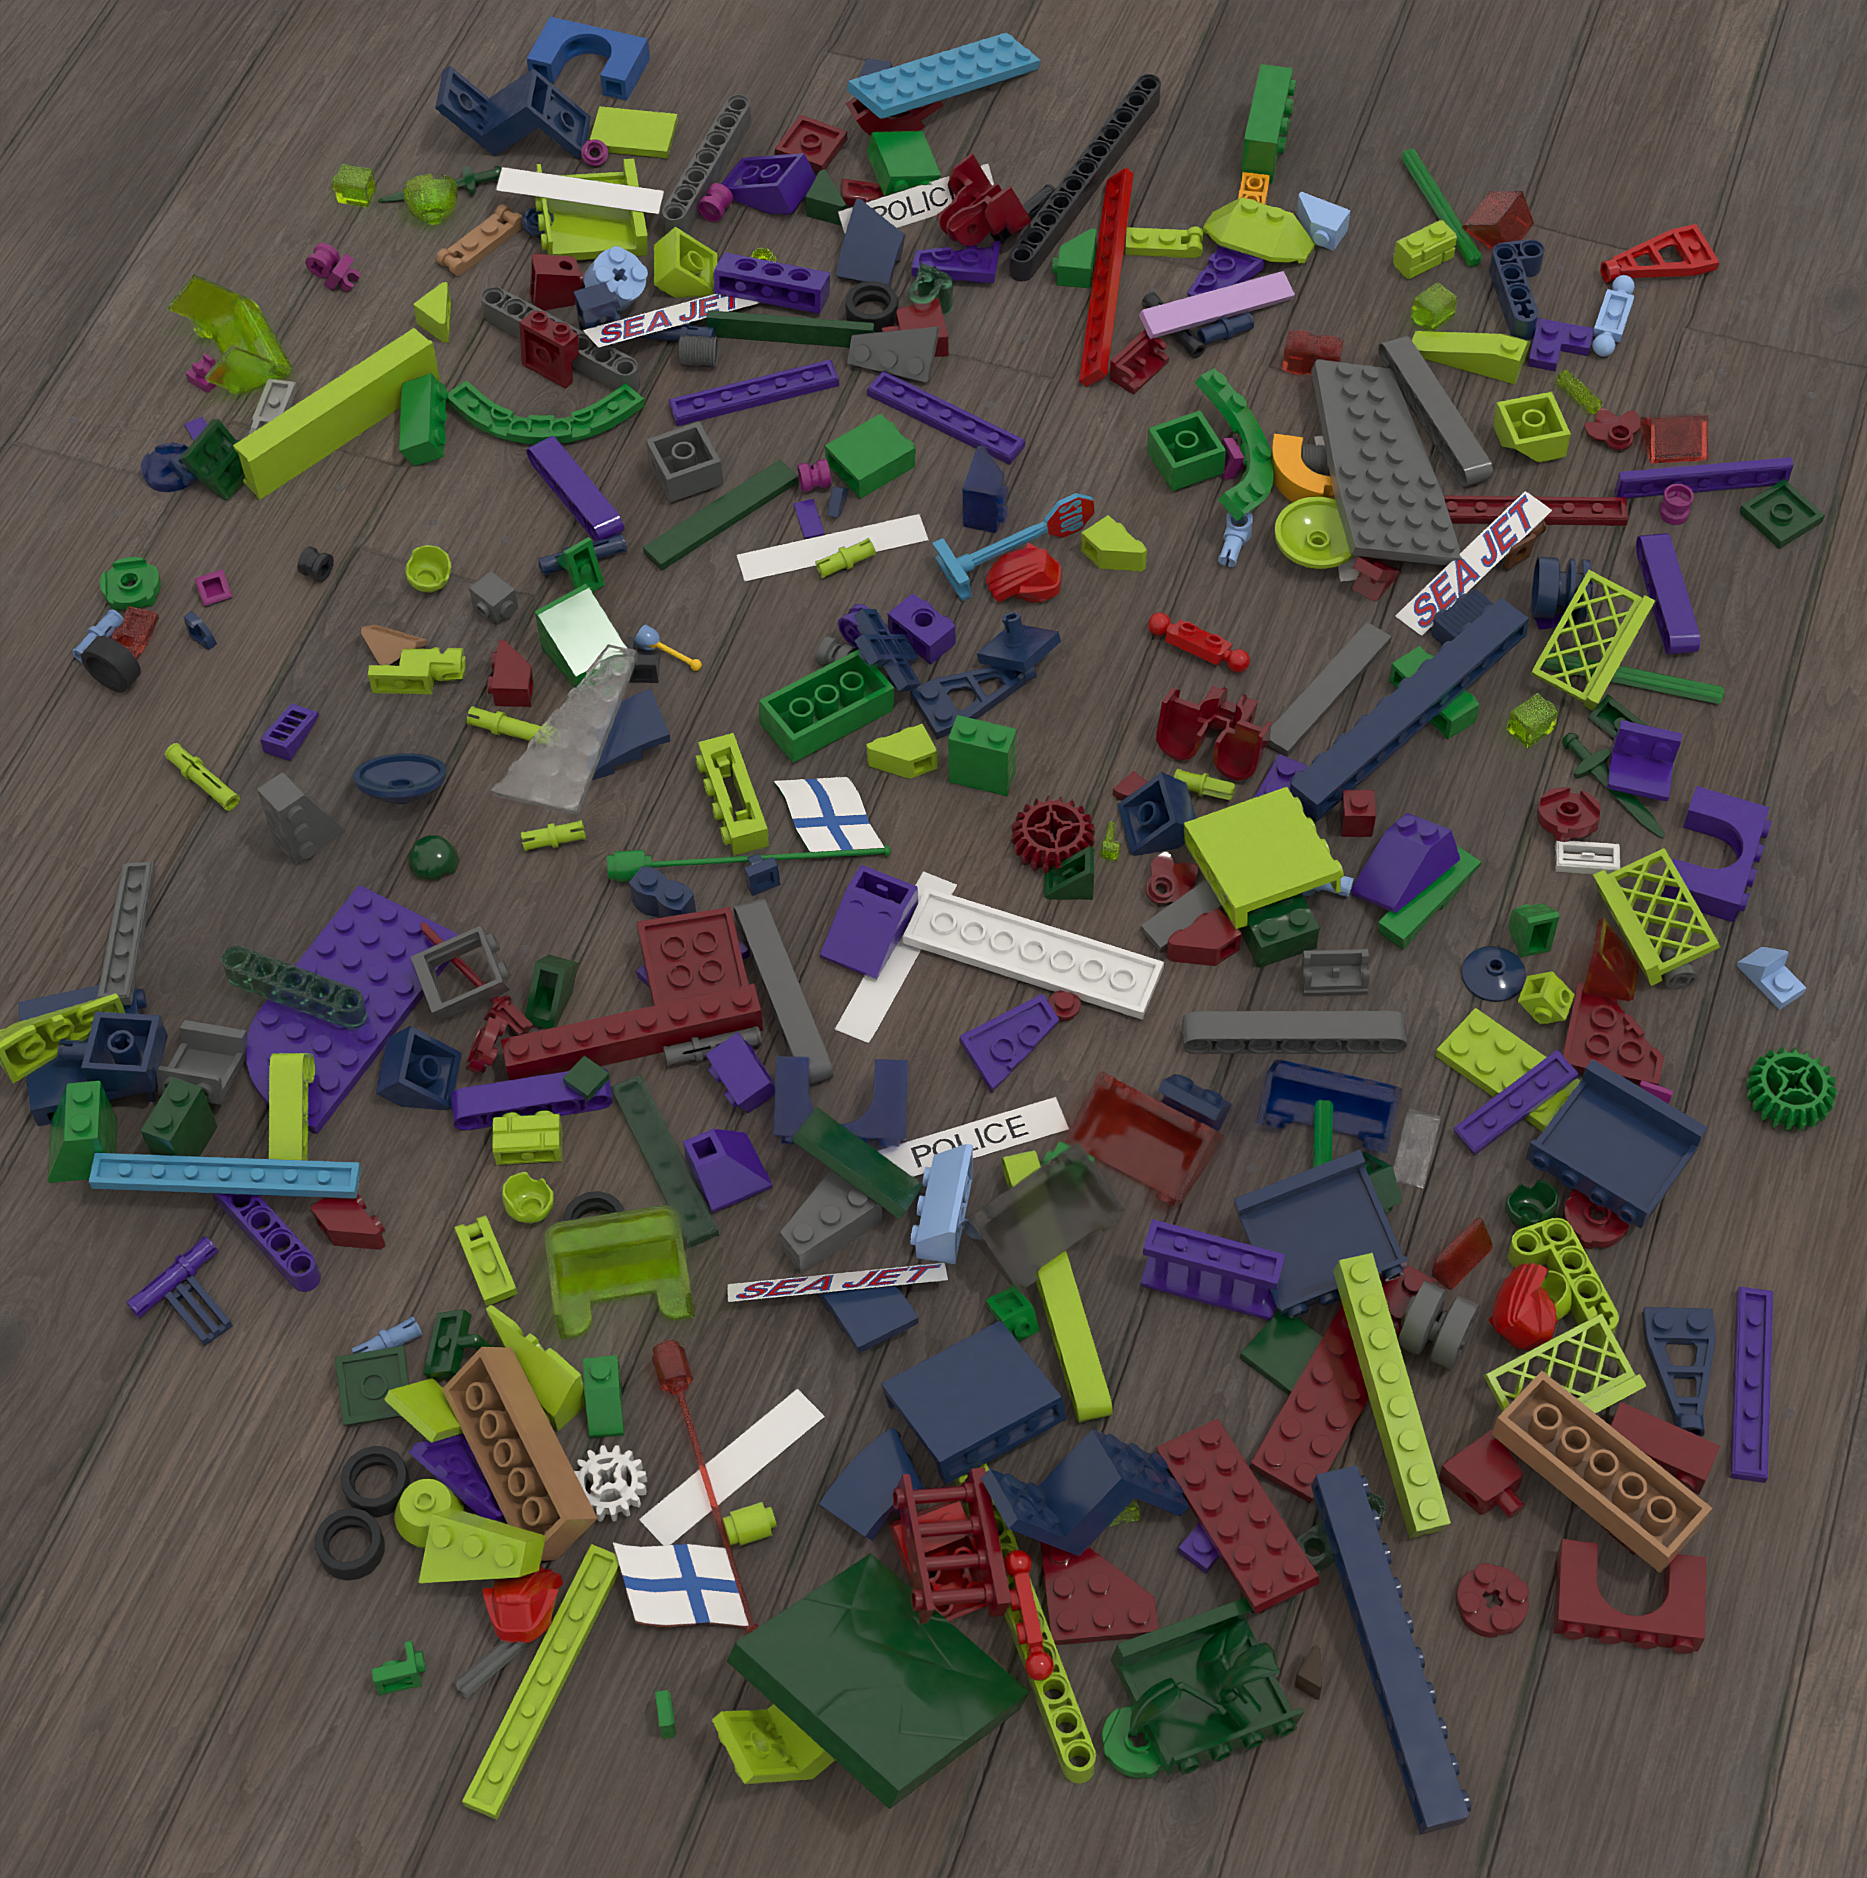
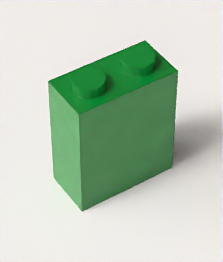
(901, 160)
(870, 456)
(982, 755)

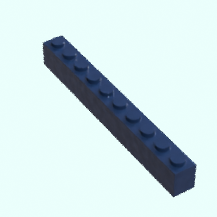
(1409, 708)
(1390, 1650)

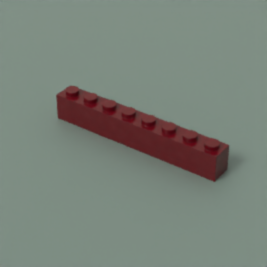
(631, 1033)

